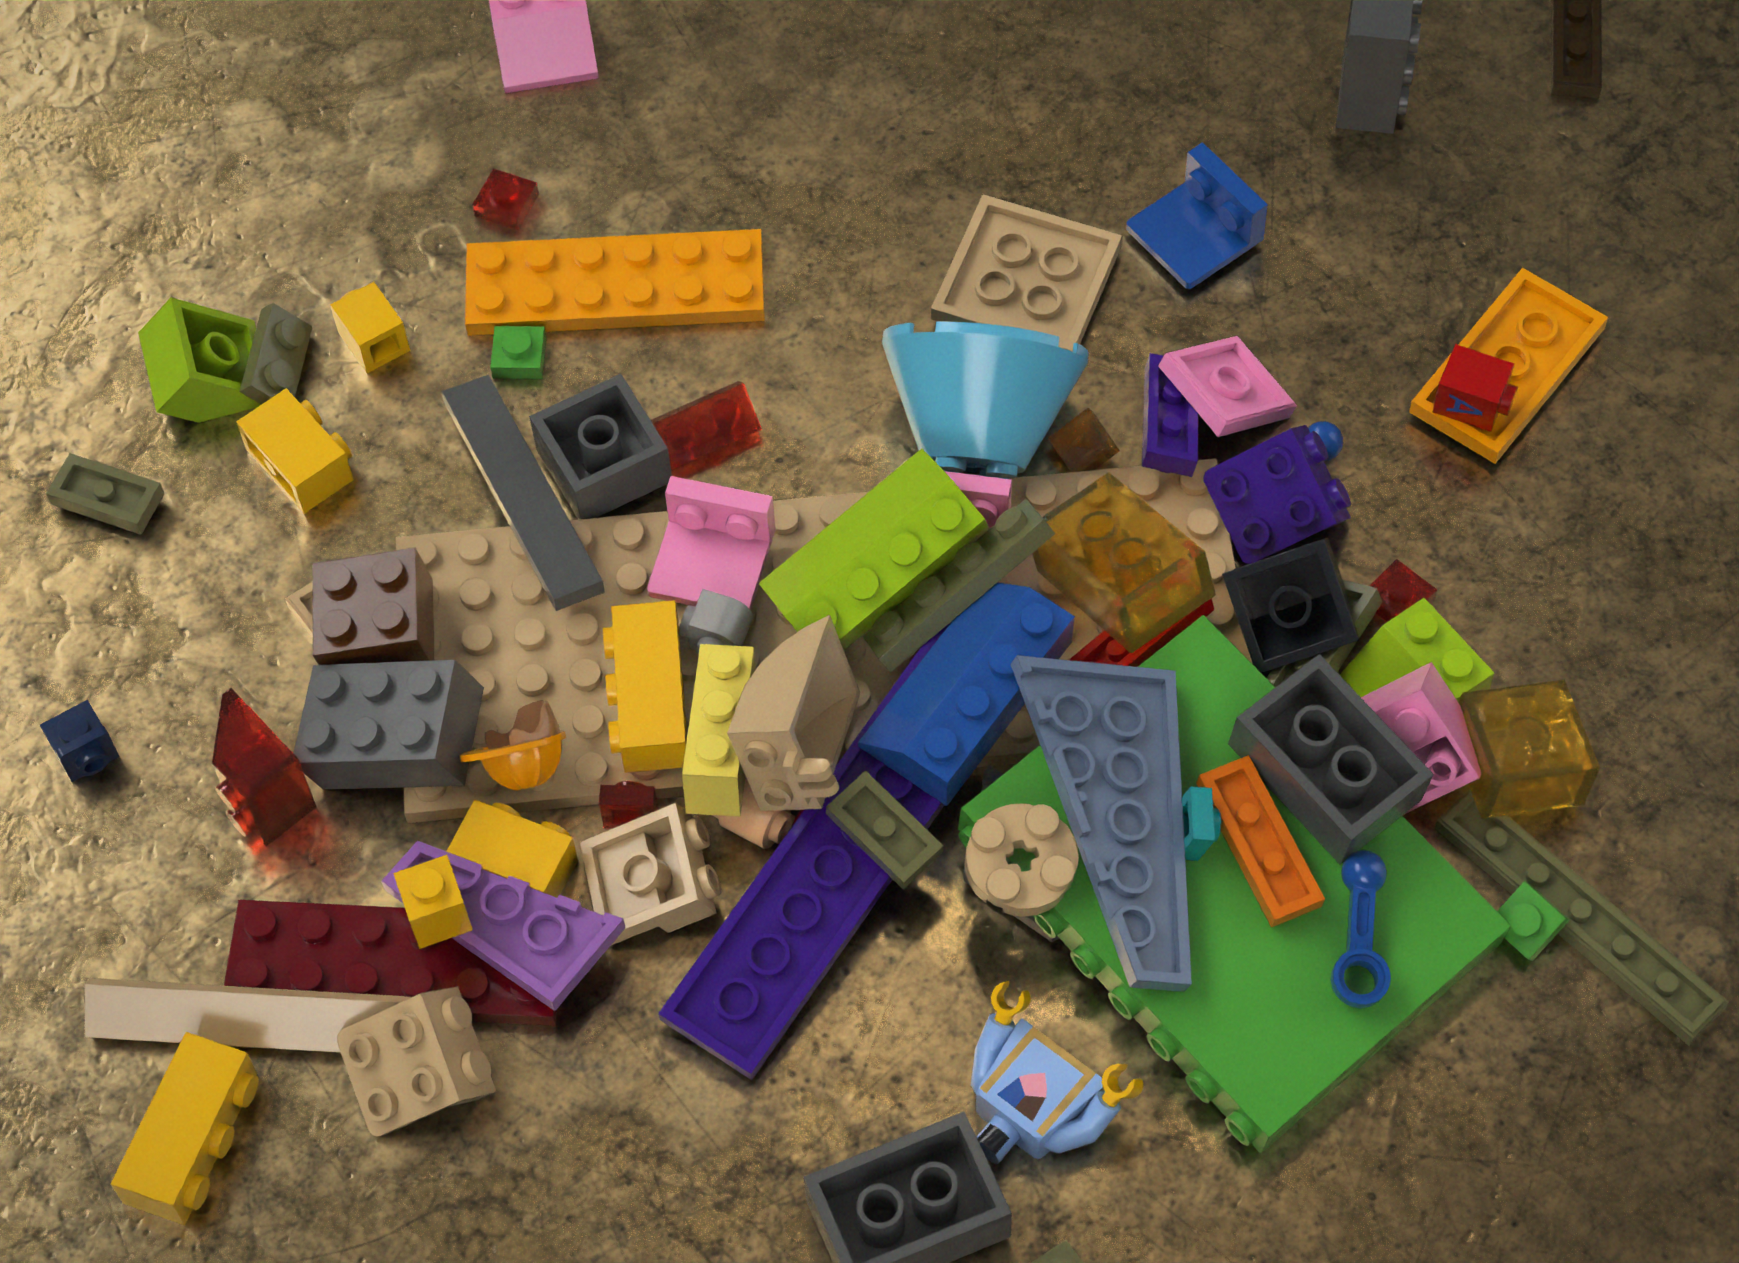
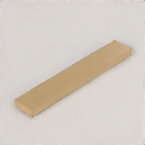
(225, 1013)

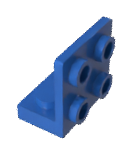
(1202, 220)

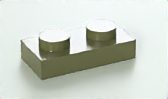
(275, 354)
(105, 493)
(884, 829)

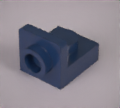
(80, 741)

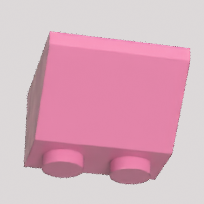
(543, 42)

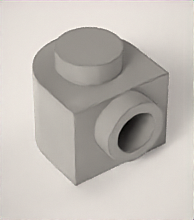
(715, 621)

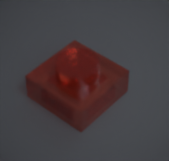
(505, 199)
(1400, 590)
(626, 802)

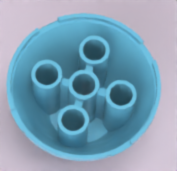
(981, 391)

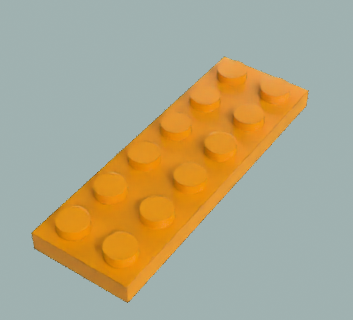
(615, 281)

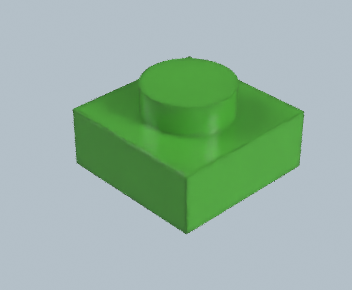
(518, 352)
(1532, 920)

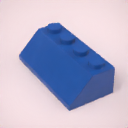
(966, 689)

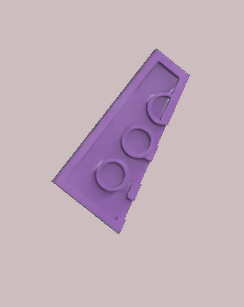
(520, 931)

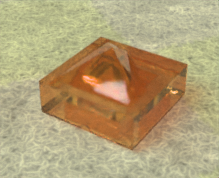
(1083, 443)

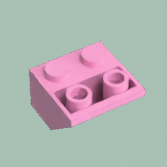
(1431, 726)

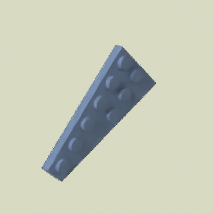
(1118, 776)

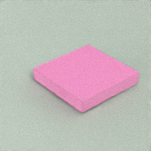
(1227, 386)

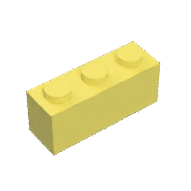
(710, 767)

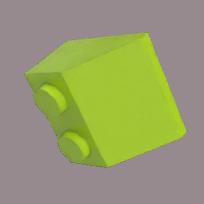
(197, 360)
(1411, 642)

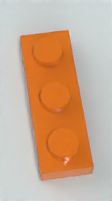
(1262, 842)

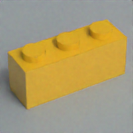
(646, 686)
(186, 1129)

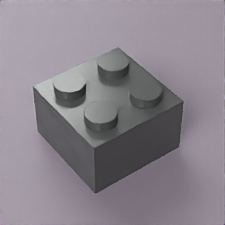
(601, 448)

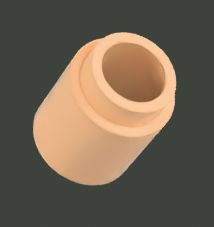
(758, 826)

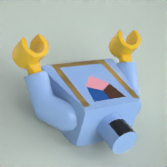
(1037, 1090)

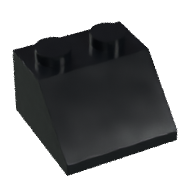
(1291, 605)

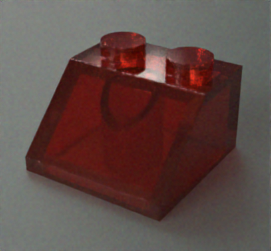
(257, 774)

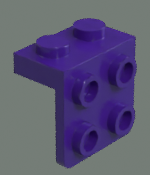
(1277, 494)

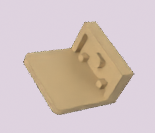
(415, 1060)

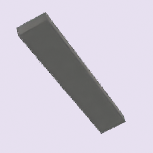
(523, 493)

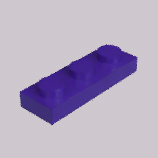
(1168, 424)

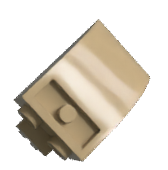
(795, 720)

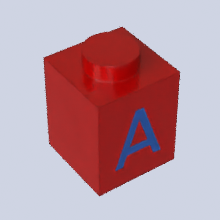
(1475, 388)

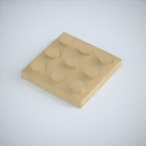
(1027, 271)

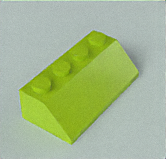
(877, 551)

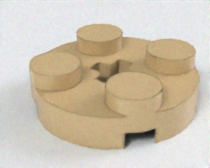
(1004, 884)

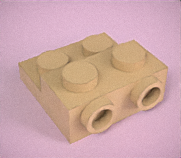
(652, 872)

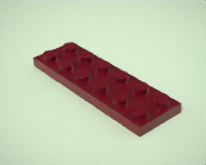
(366, 953)

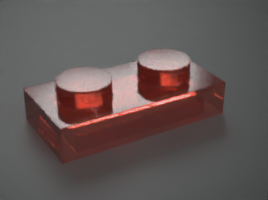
(707, 424)

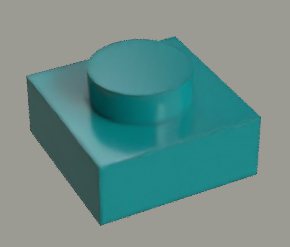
(1200, 822)

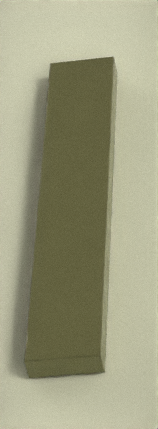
(1595, 924)

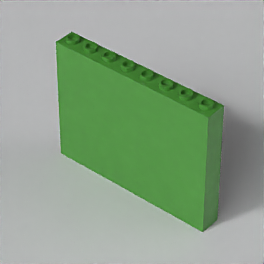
(1261, 1011)

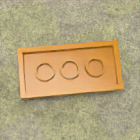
(1543, 337)

